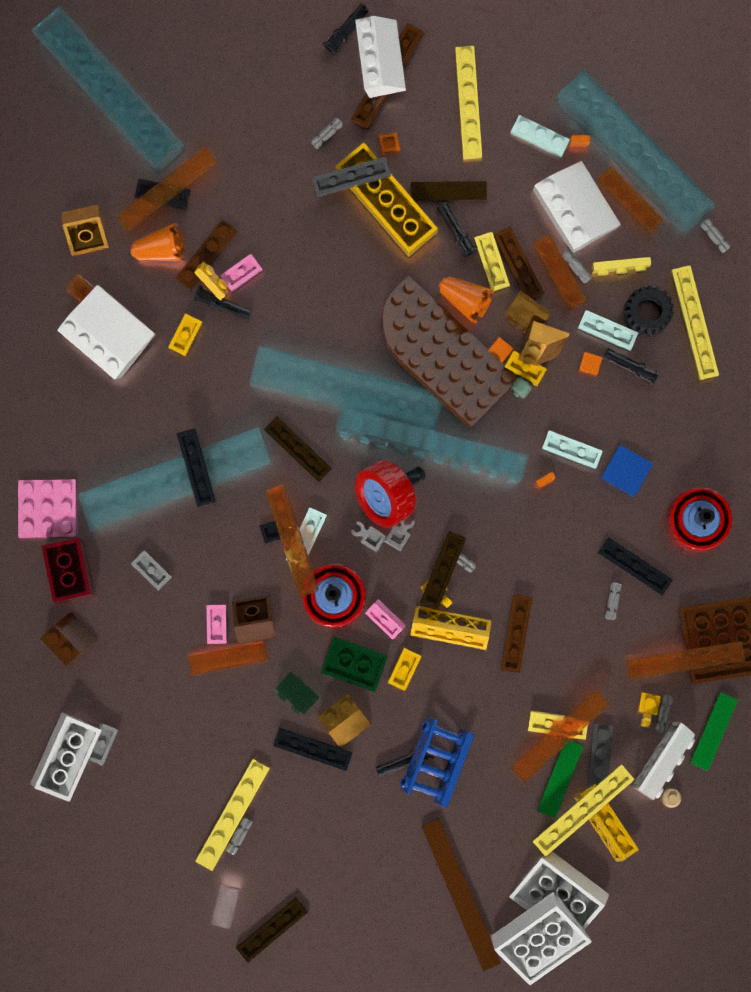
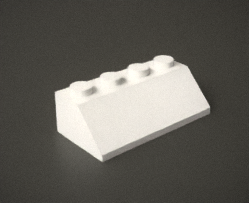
(380, 56)
(65, 757)

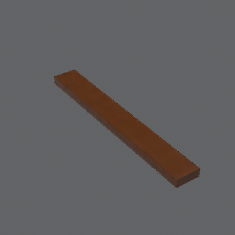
(461, 894)

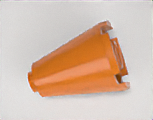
(160, 245)
(467, 297)

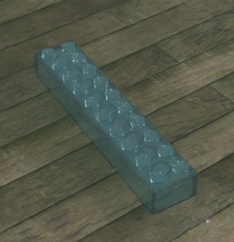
(108, 90)
(634, 152)
(344, 388)
(431, 444)
(170, 480)

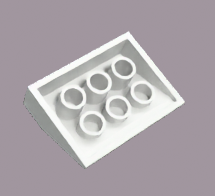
(576, 206)
(106, 332)
(663, 760)
(557, 876)
(540, 939)

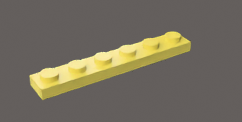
(468, 102)
(695, 322)
(583, 810)
(232, 814)

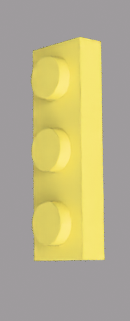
(491, 261)
(621, 266)
(545, 722)

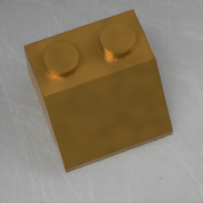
(84, 230)
(525, 311)
(542, 344)
(344, 720)

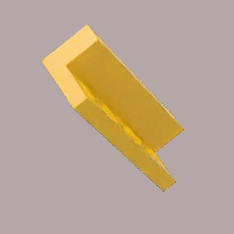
(450, 631)
(611, 830)

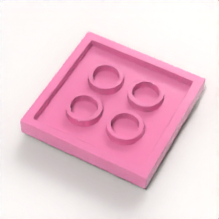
(47, 508)

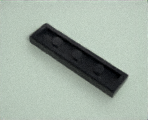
(196, 467)
(635, 566)
(312, 749)

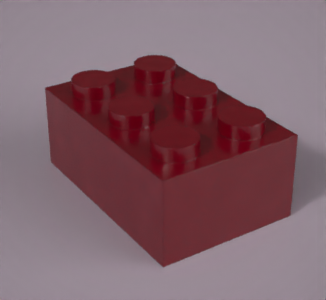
(67, 570)

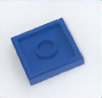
(627, 471)

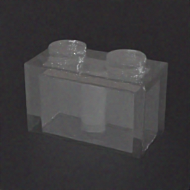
(225, 906)

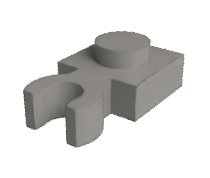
(398, 535)
(371, 538)

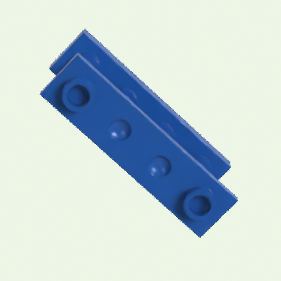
(455, 762)

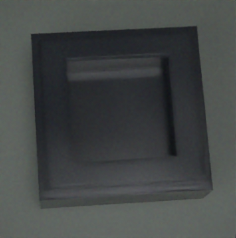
(270, 532)

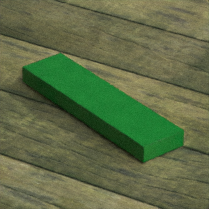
(713, 731)
(560, 779)

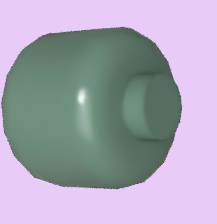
(521, 387)

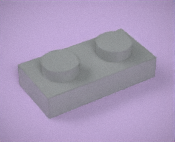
(151, 570)
(103, 744)

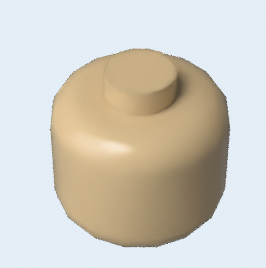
(671, 797)

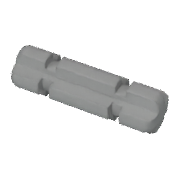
(326, 133)
(715, 235)
(576, 266)
(469, 565)
(613, 601)
(664, 713)
(239, 836)

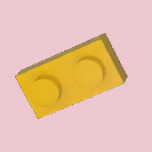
(211, 280)
(185, 335)
(527, 371)
(404, 669)

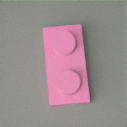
(241, 272)
(385, 619)
(216, 624)

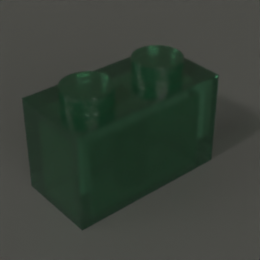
(297, 693)

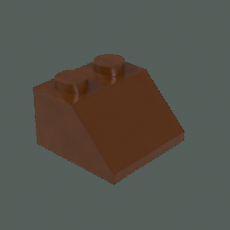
(253, 619)
(68, 639)

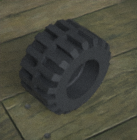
(659, 299)

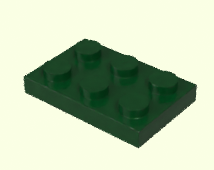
(354, 664)

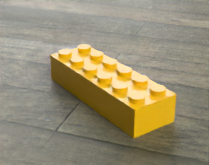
(391, 206)

